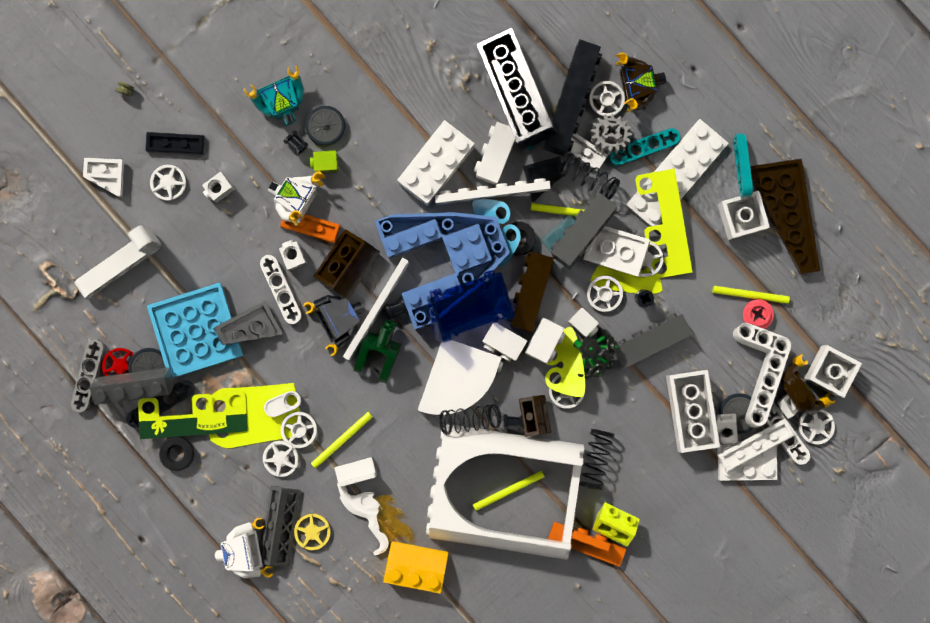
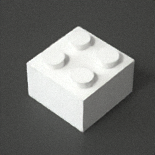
(743, 215)
(544, 341)
(832, 371)

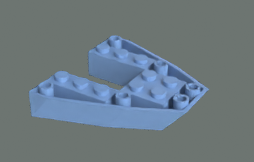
(471, 241)

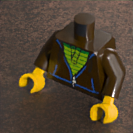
(638, 81)
(800, 391)

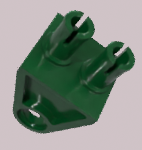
(381, 343)

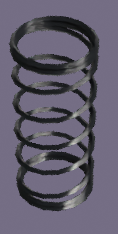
(616, 181)
(489, 419)
(590, 485)

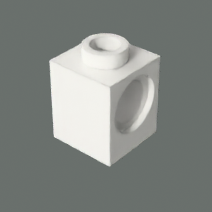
(226, 187)
(293, 264)
(584, 323)

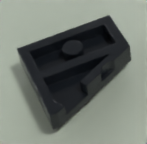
(544, 169)

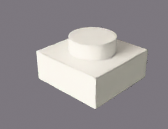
(787, 406)

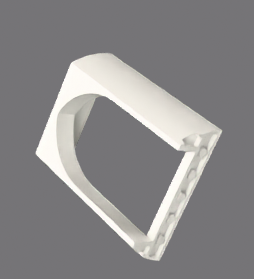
(456, 448)

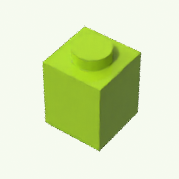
(325, 162)

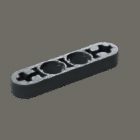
(163, 407)

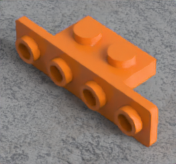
(589, 544)

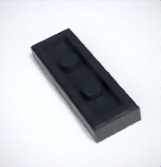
(175, 143)

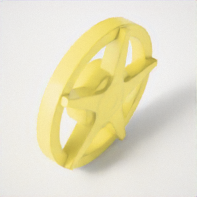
(312, 532)

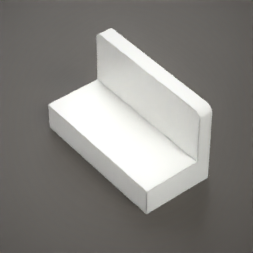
(355, 472)

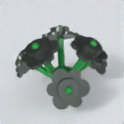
(591, 349)

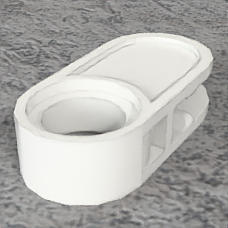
(279, 405)

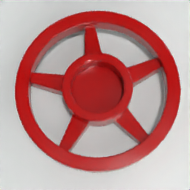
(119, 365)

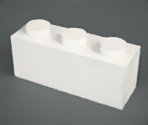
(495, 153)

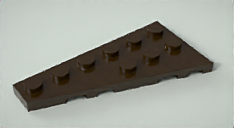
(787, 204)

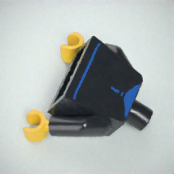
(337, 318)

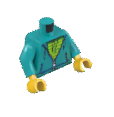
(280, 97)

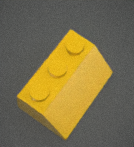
(415, 567)

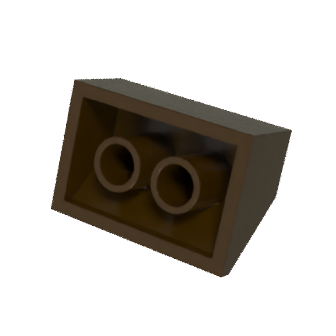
(346, 263)

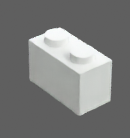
(504, 341)

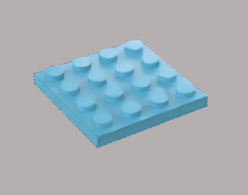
(187, 333)

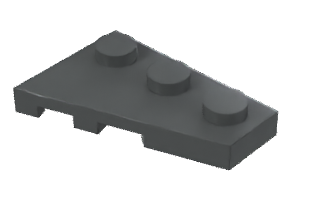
(248, 326)

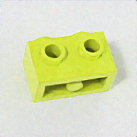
(616, 524)

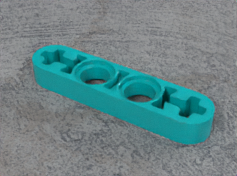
(645, 149)
(743, 165)

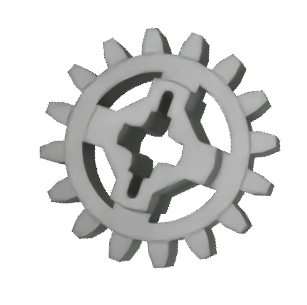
(611, 134)

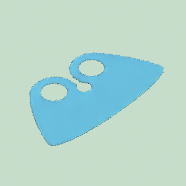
(488, 208)

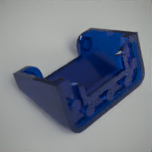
(469, 306)

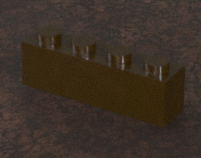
(531, 292)

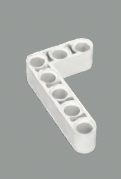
(142, 245)
(767, 370)

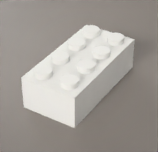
(436, 163)
(692, 411)

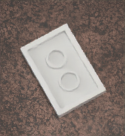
(618, 251)
(759, 468)

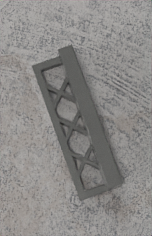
(276, 526)

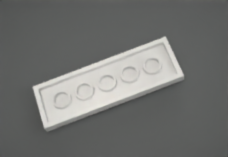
(690, 161)

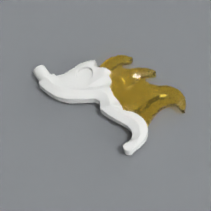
(380, 515)

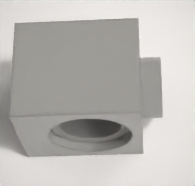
(727, 421)

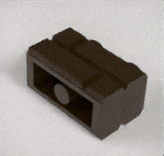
(535, 415)

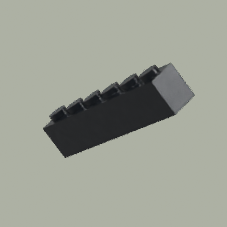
(572, 96)

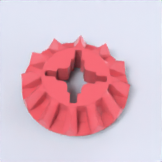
(766, 313)

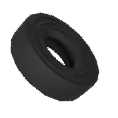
(530, 237)
(165, 458)

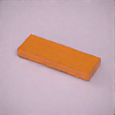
(315, 227)

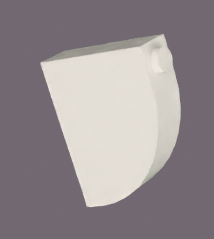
(458, 378)

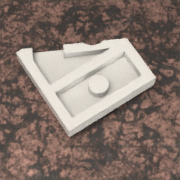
(105, 173)

